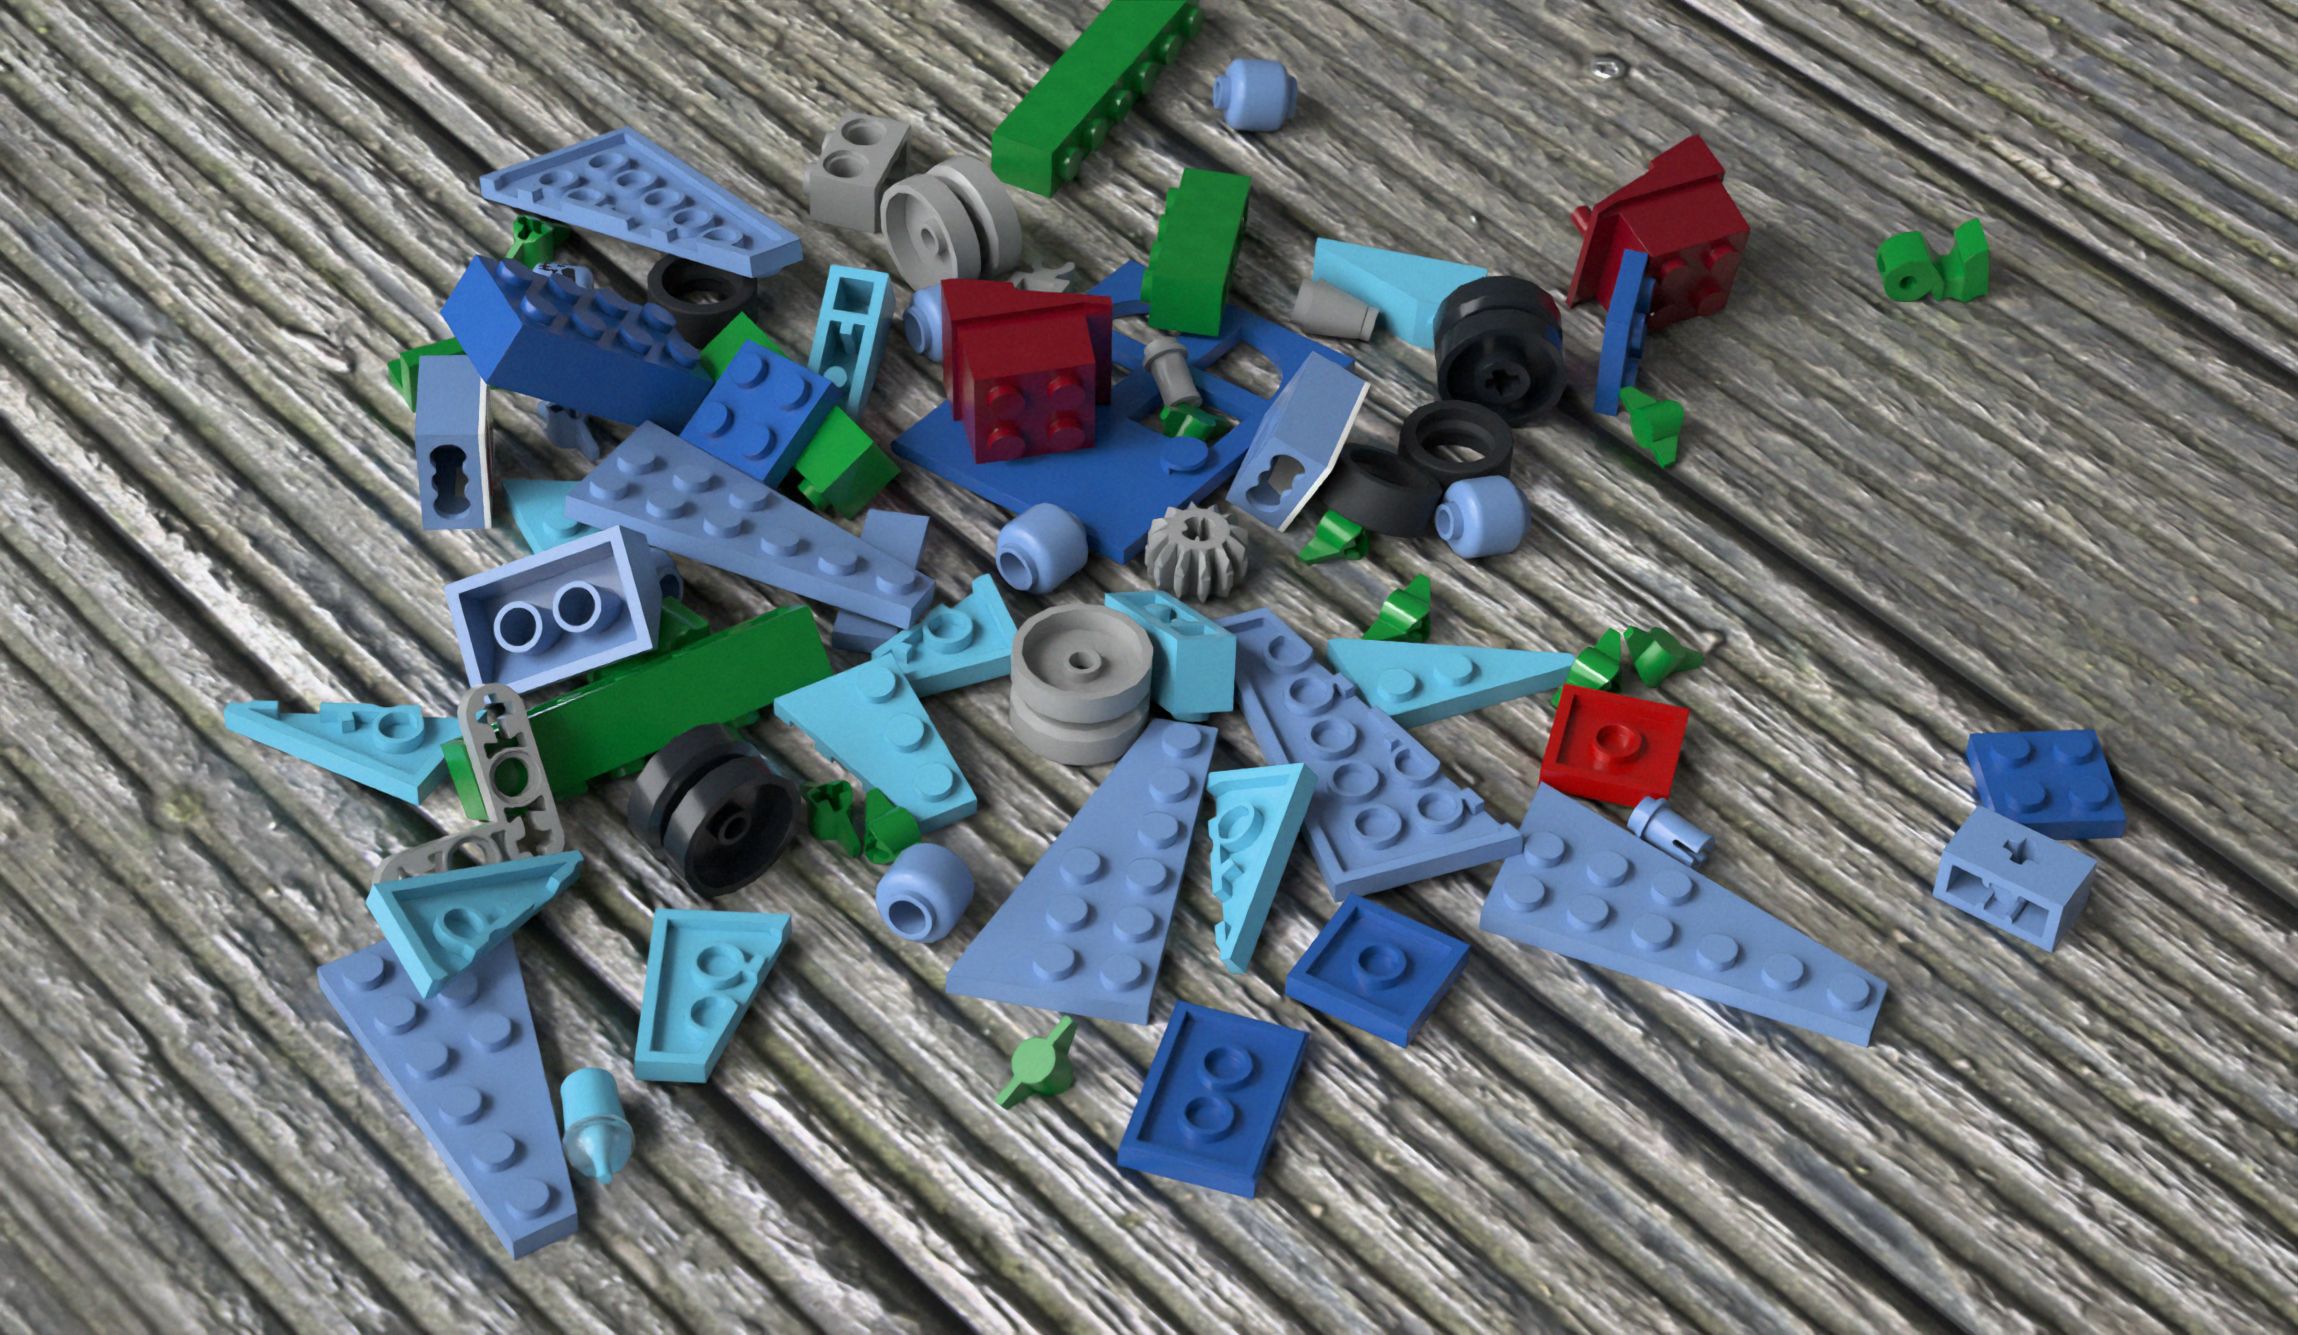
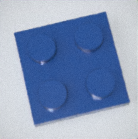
(1624, 332)
(761, 413)
(2048, 782)
(1377, 970)

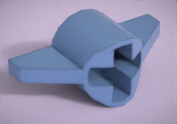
(569, 429)

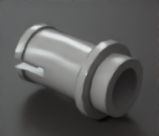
(1168, 365)

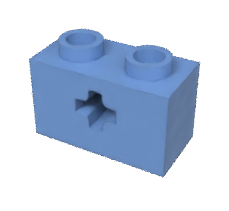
(2014, 878)

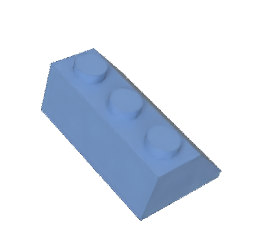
(558, 612)

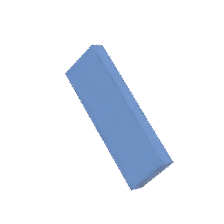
(900, 537)

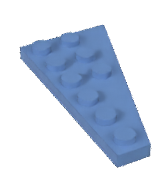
(647, 197)
(739, 525)
(1380, 796)
(1102, 899)
(1639, 912)
(469, 1081)

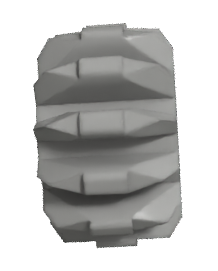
(1197, 552)

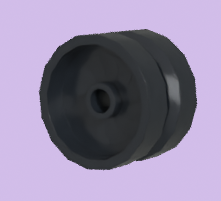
(1501, 348)
(714, 809)

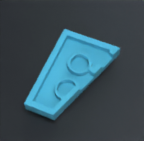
(884, 738)
(700, 986)

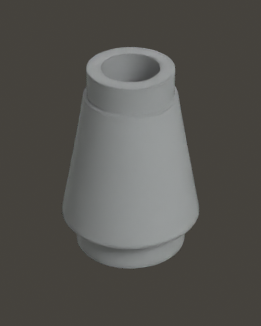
(1332, 311)

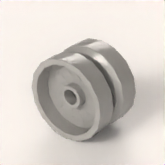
(951, 224)
(1080, 683)

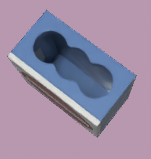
(1298, 441)
(454, 444)

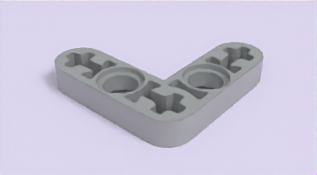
(500, 834)

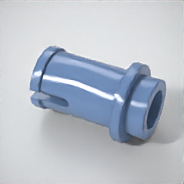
(1670, 832)

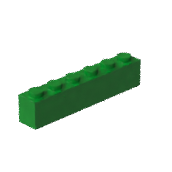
(1090, 91)
(649, 704)

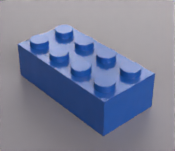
(575, 345)

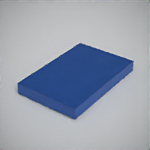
(1214, 1099)

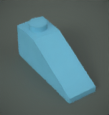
(1399, 284)
(853, 333)
(1190, 654)

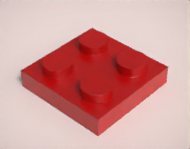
(1613, 746)

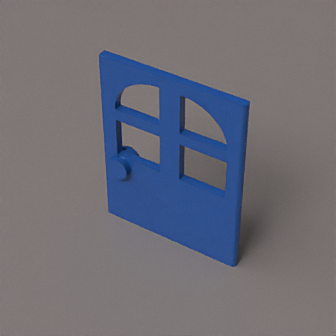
(1132, 468)

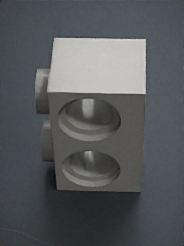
(856, 169)

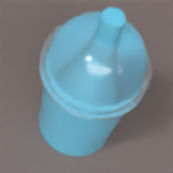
(596, 1129)

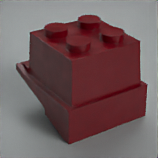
(1684, 225)
(1024, 366)

